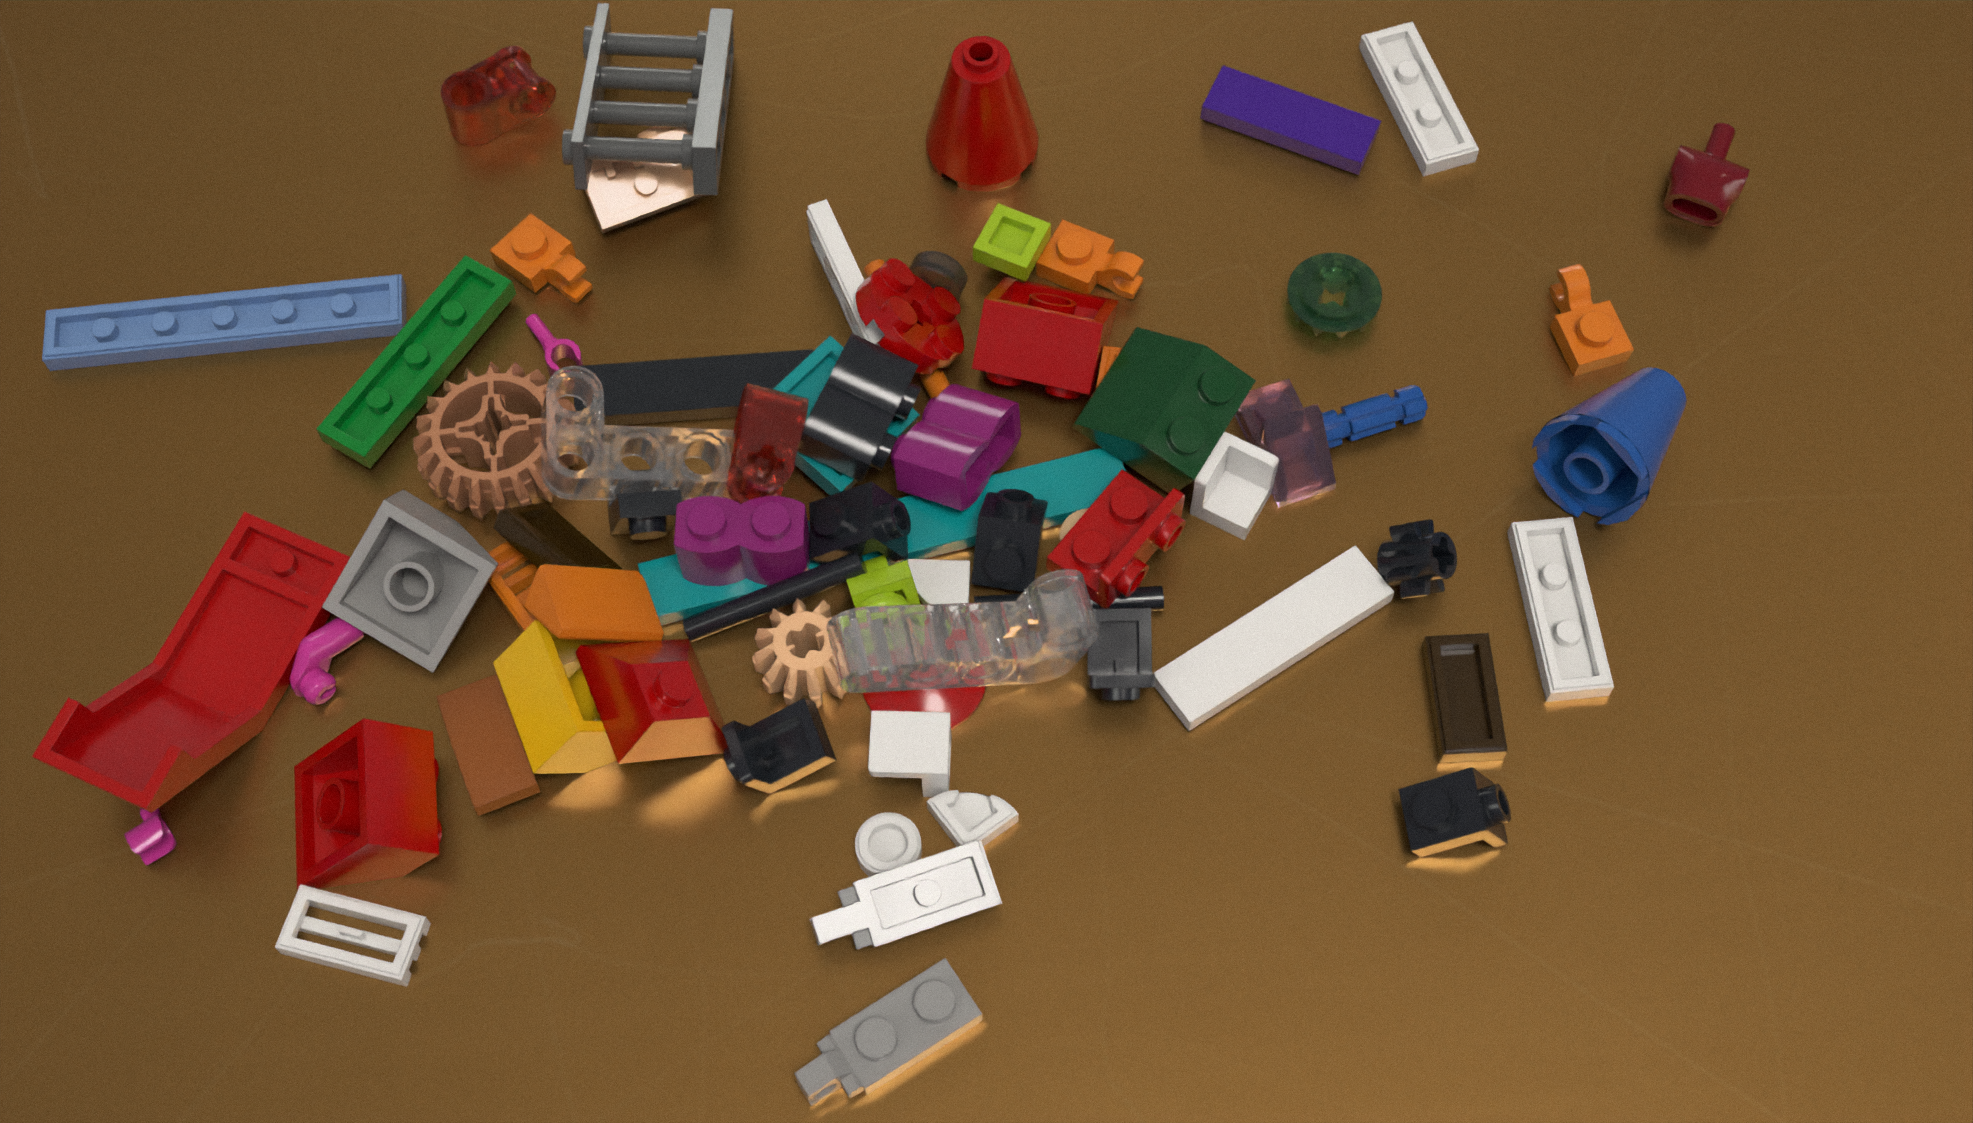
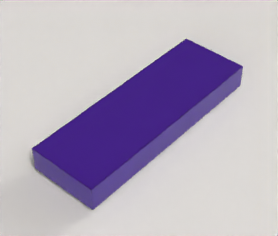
(1290, 119)

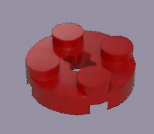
(912, 315)

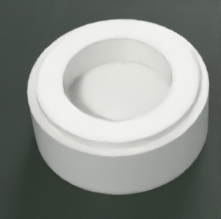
(887, 843)

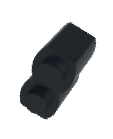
(858, 407)

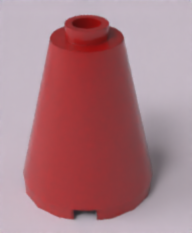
(981, 119)

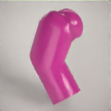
(314, 656)

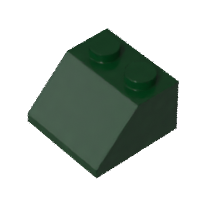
(1164, 406)

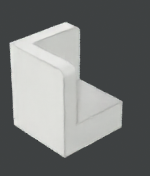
(1234, 485)
(912, 747)

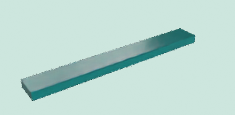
(936, 529)

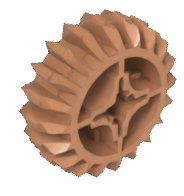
(467, 430)

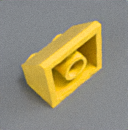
(553, 703)

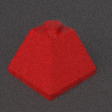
(652, 699)

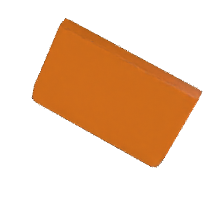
(593, 604)

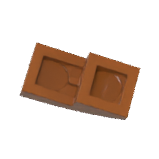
(487, 745)

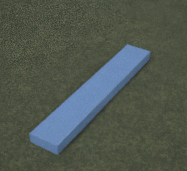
(224, 322)

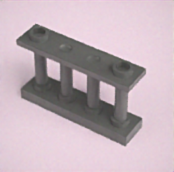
(702, 116)

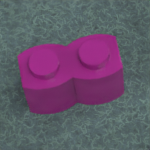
(956, 446)
(732, 541)

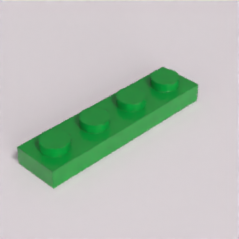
(416, 361)

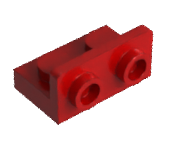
(1119, 537)

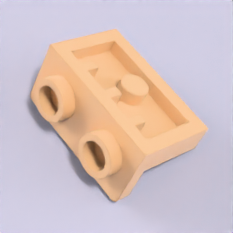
(635, 190)

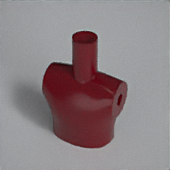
(1704, 182)

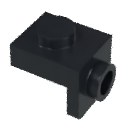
(643, 513)
(860, 521)
(1008, 540)
(1122, 654)
(778, 747)
(1454, 812)

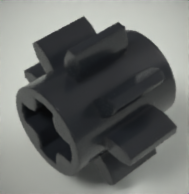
(1417, 559)

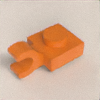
(541, 255)
(1085, 258)
(1585, 331)

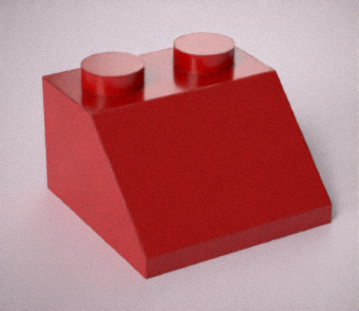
(1043, 336)
(366, 806)

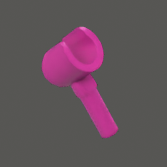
(553, 347)
(151, 838)

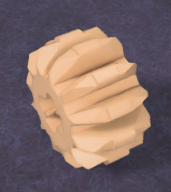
(794, 637)

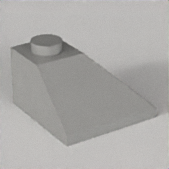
(412, 579)

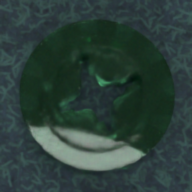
(1336, 274)

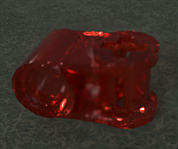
(494, 96)
(765, 440)

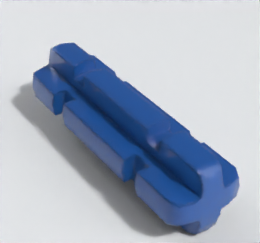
(1374, 415)

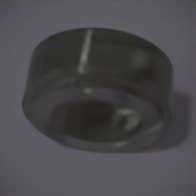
(940, 270)

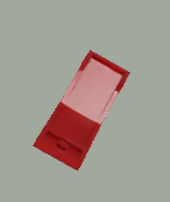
(212, 675)

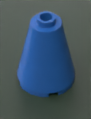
(1610, 446)

